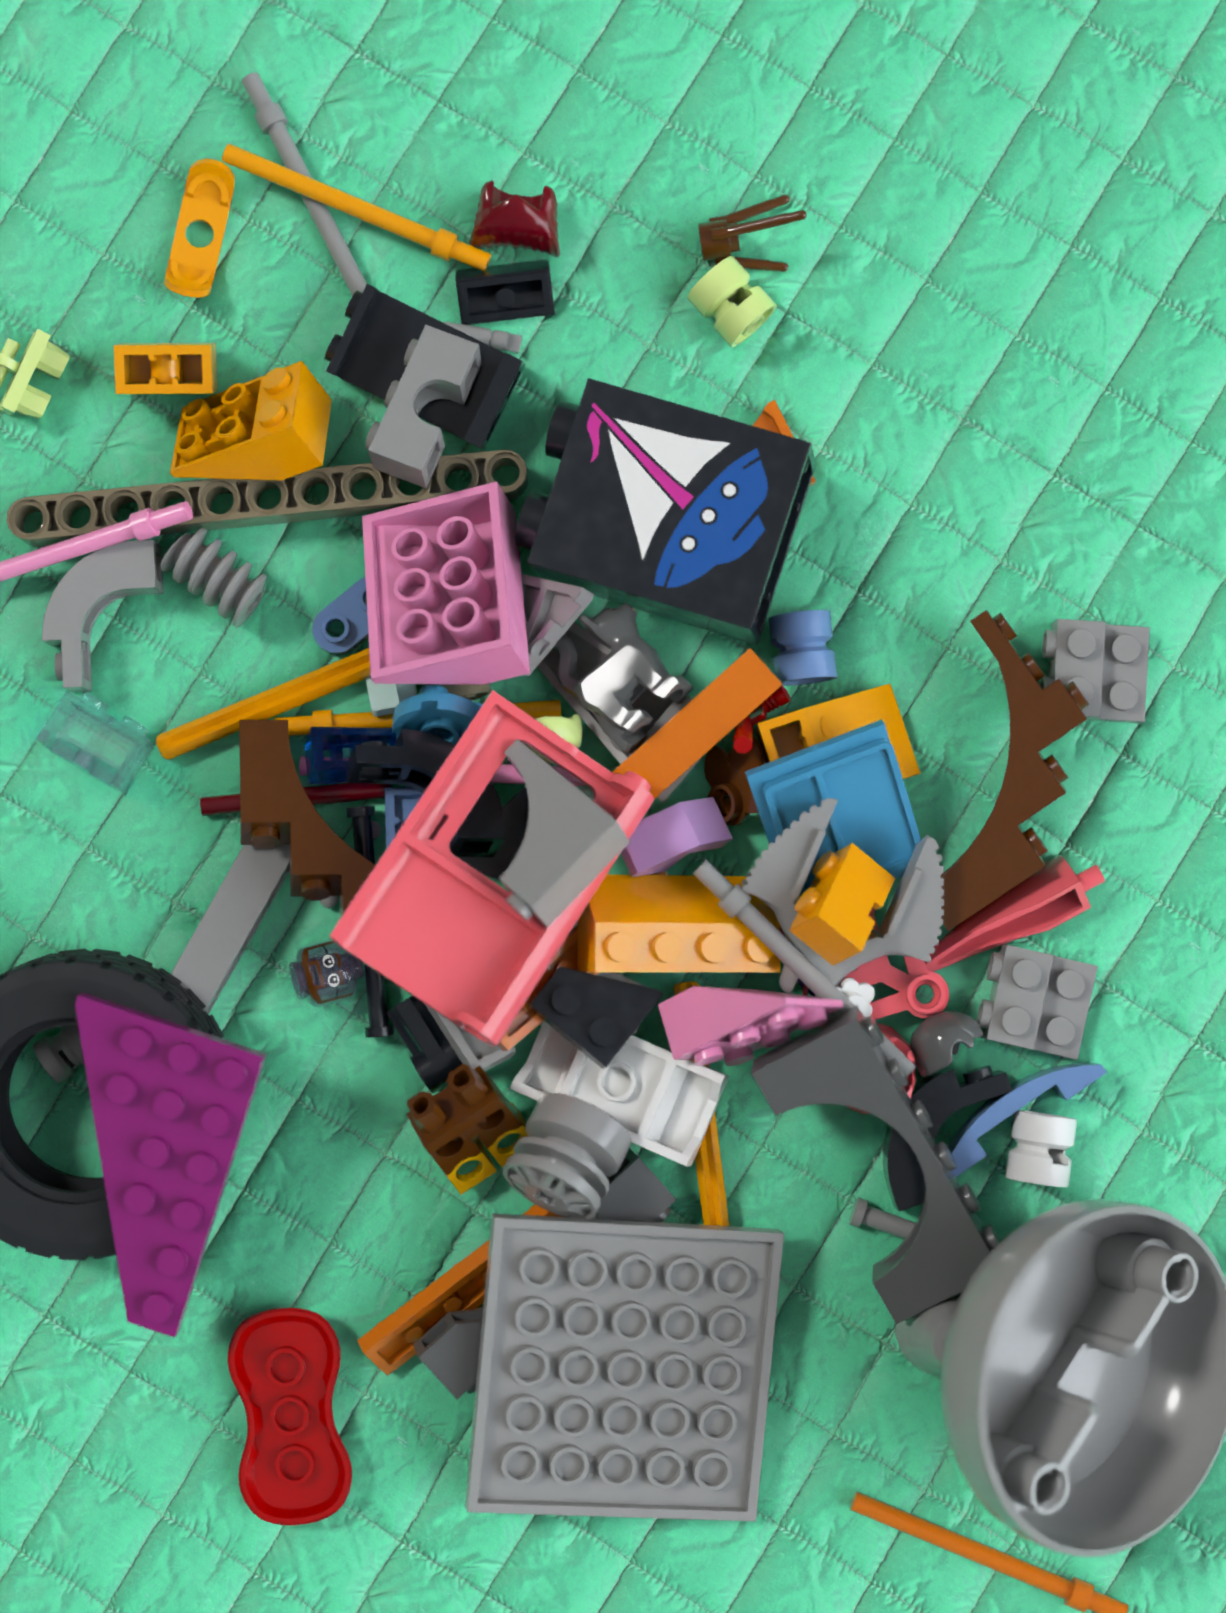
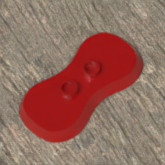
(292, 1454)

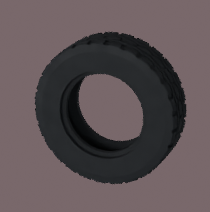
(38, 1204)

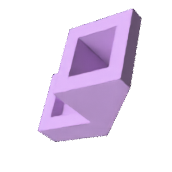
(673, 834)

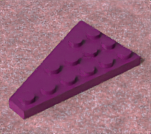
(167, 1135)

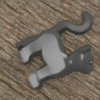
(619, 677)

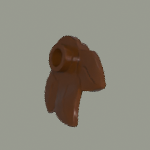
(729, 783)

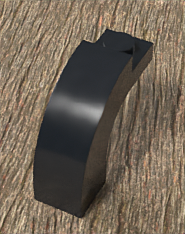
(414, 764)
(941, 1098)

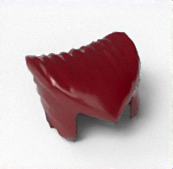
(516, 221)

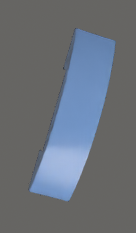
(1064, 1080)

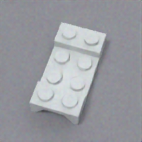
(653, 1096)

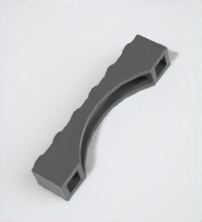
(454, 1342)

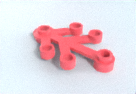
(907, 984)

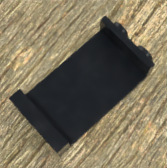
(374, 354)

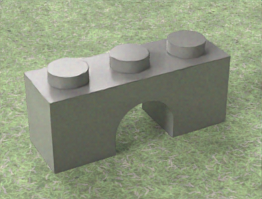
(435, 369)

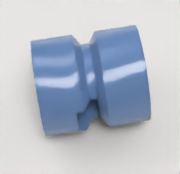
(803, 647)

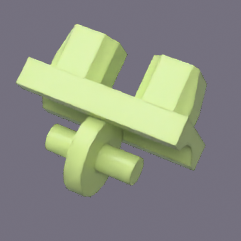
(37, 355)

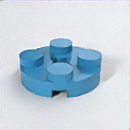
(435, 713)

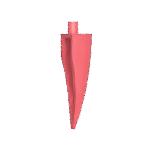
(1027, 909)

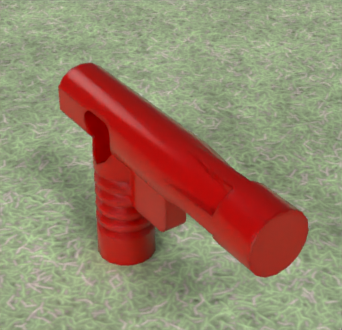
(744, 730)

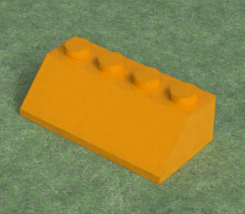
(668, 927)

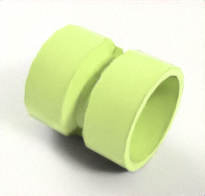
(715, 297)

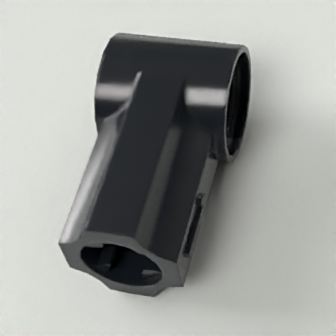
(430, 1049)

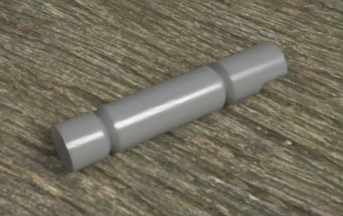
(497, 339)

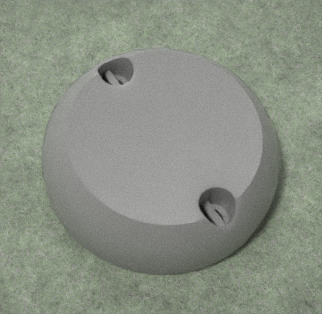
(1089, 1375)

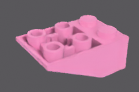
(734, 1022)

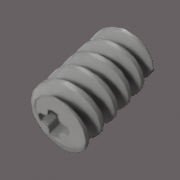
(214, 576)

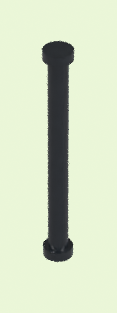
(374, 981)

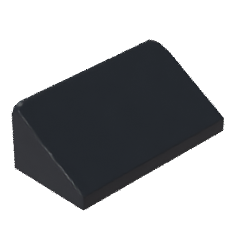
(504, 292)

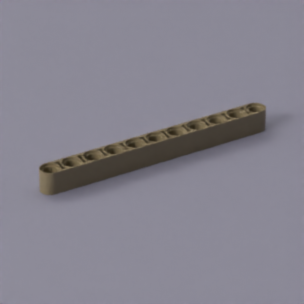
(245, 510)

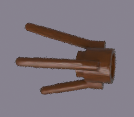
(721, 233)

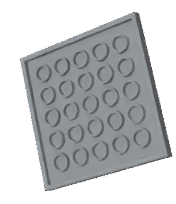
(623, 1368)

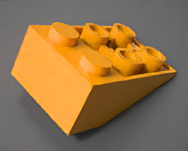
(255, 429)
(836, 717)

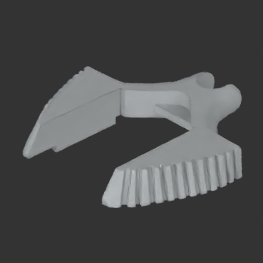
(911, 919)

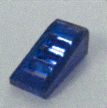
(335, 739)

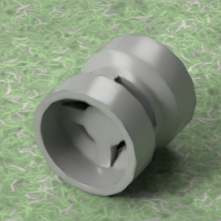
(60, 1053)

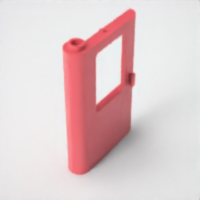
(444, 924)

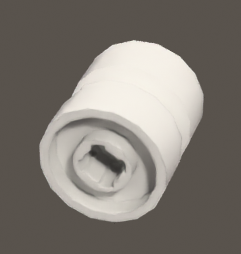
(1041, 1148)

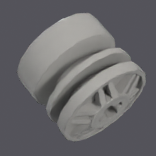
(567, 1156)

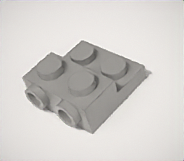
(1104, 664)
(1037, 1001)

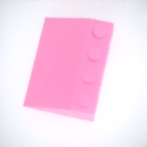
(445, 590)

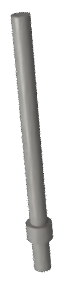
(273, 122)
(736, 903)

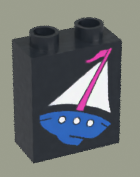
(667, 509)

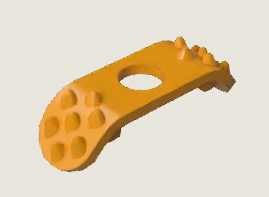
(207, 200)

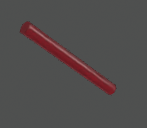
(317, 794)

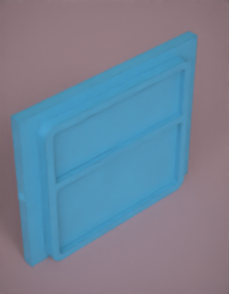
(869, 789)

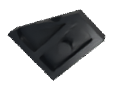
(593, 1011)

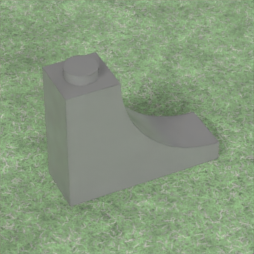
(564, 841)

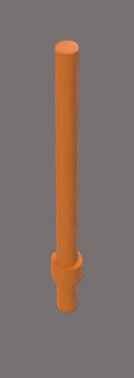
(1075, 1592)

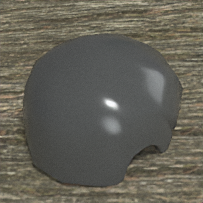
(940, 1038)

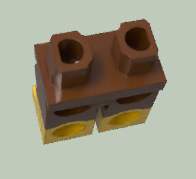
(463, 1118)

